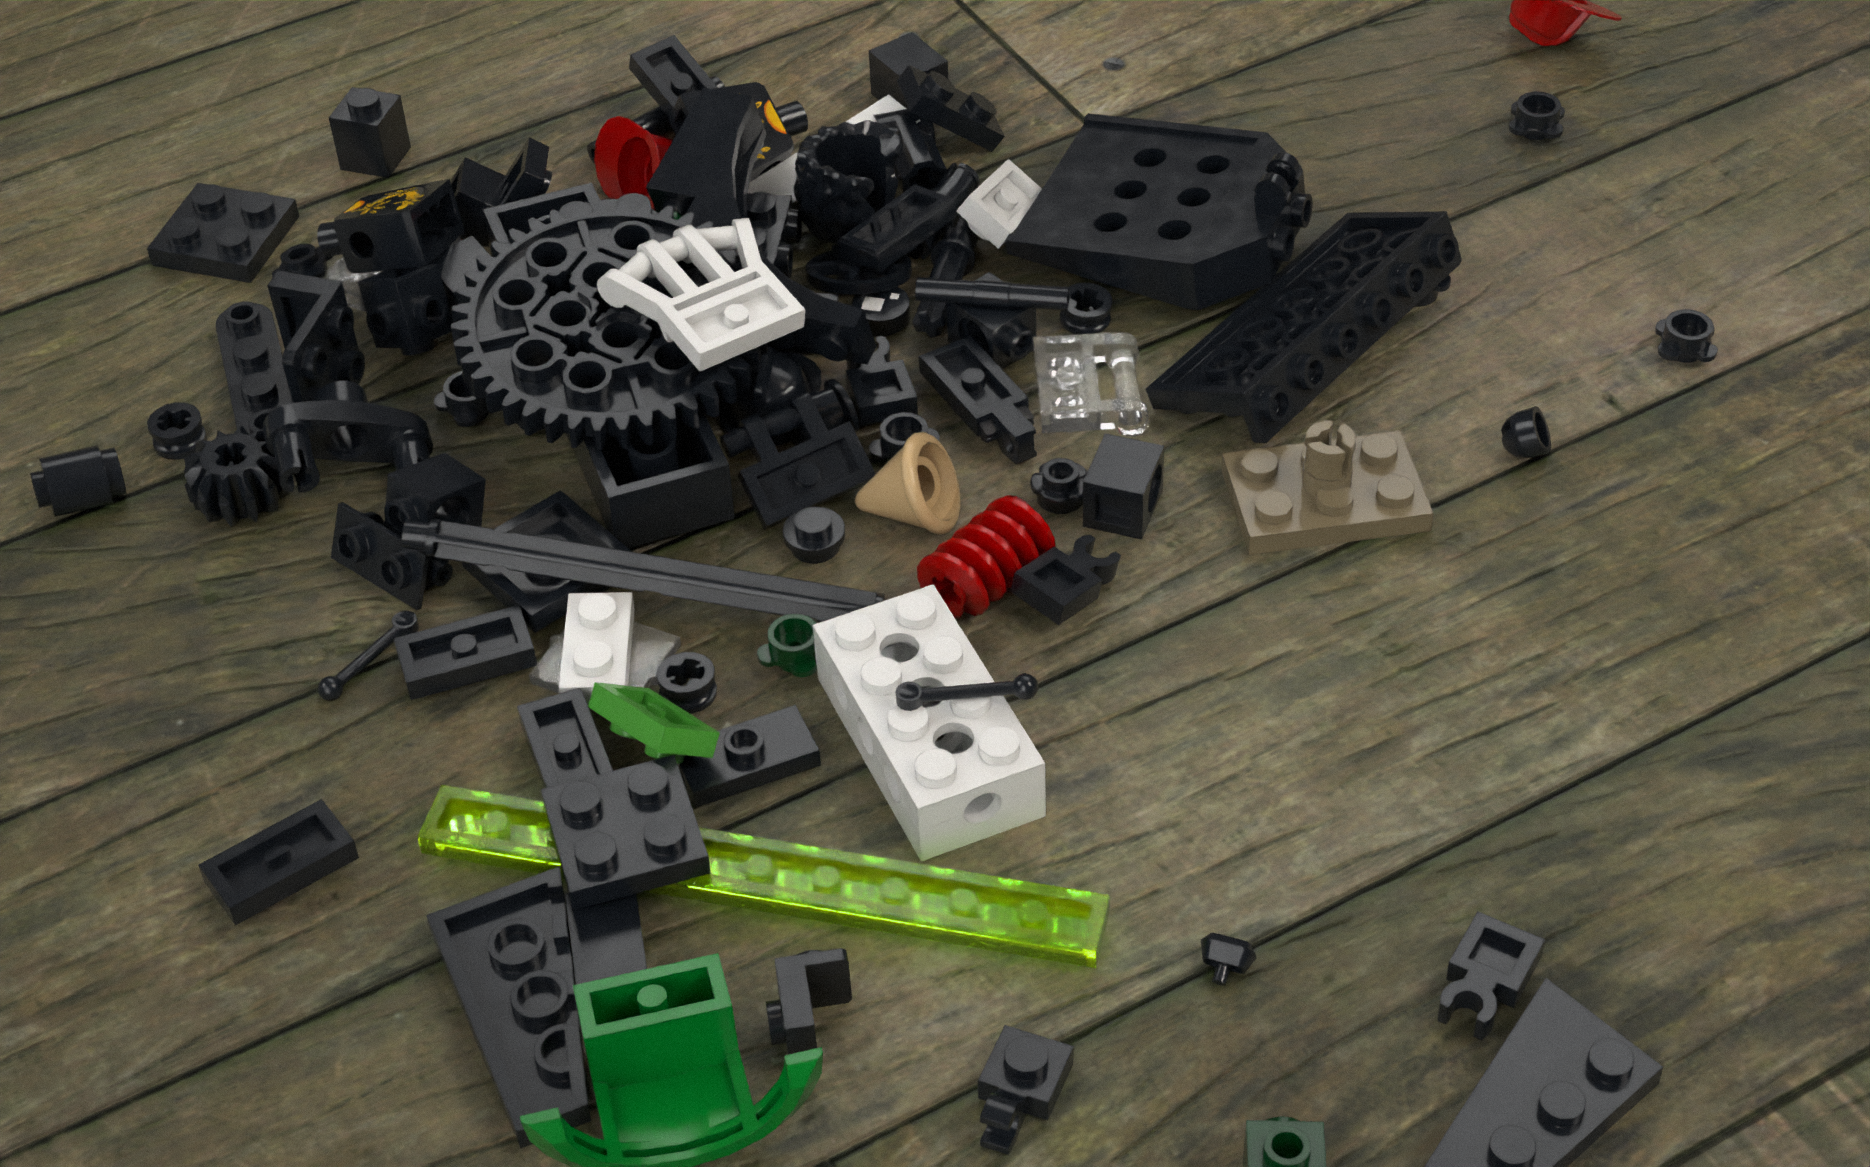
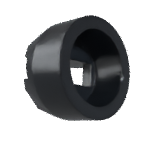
(1526, 434)

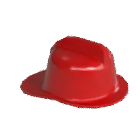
(1554, 20)
(627, 157)

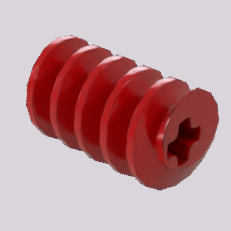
(985, 555)

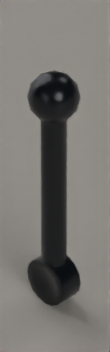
(403, 623)
(911, 695)

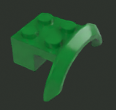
(668, 1073)

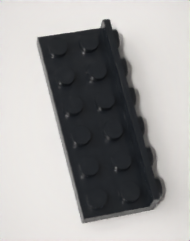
(1312, 320)

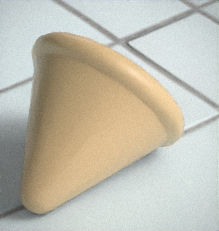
(915, 487)

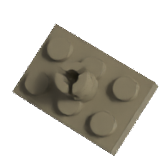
(1326, 490)

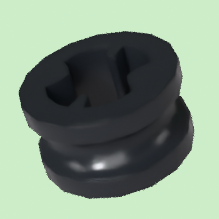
(1087, 296)
(176, 430)
(698, 692)

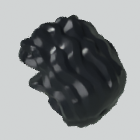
(845, 176)

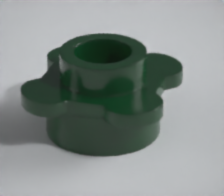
(790, 645)

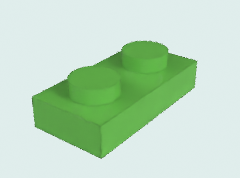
(654, 721)

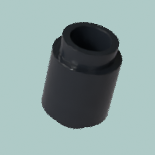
(78, 480)

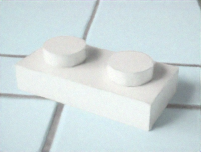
(999, 203)
(596, 641)

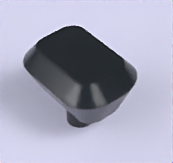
(1226, 955)

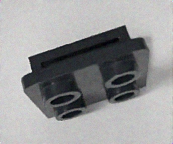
(315, 333)

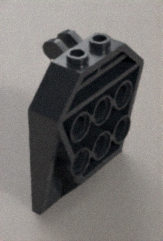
(1168, 210)

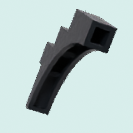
(710, 176)

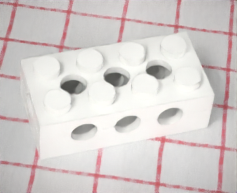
(946, 791)

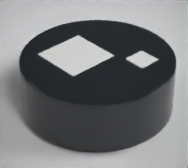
(885, 310)

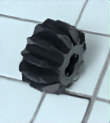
(233, 477)

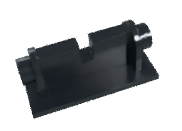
(378, 556)

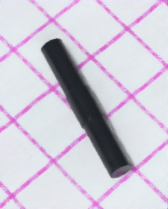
(992, 293)

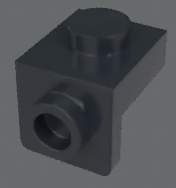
(806, 983)

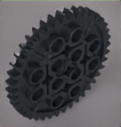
(563, 357)

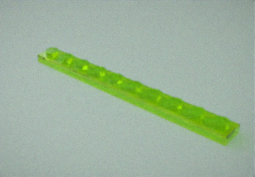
(806, 882)

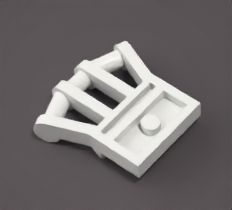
(717, 318)

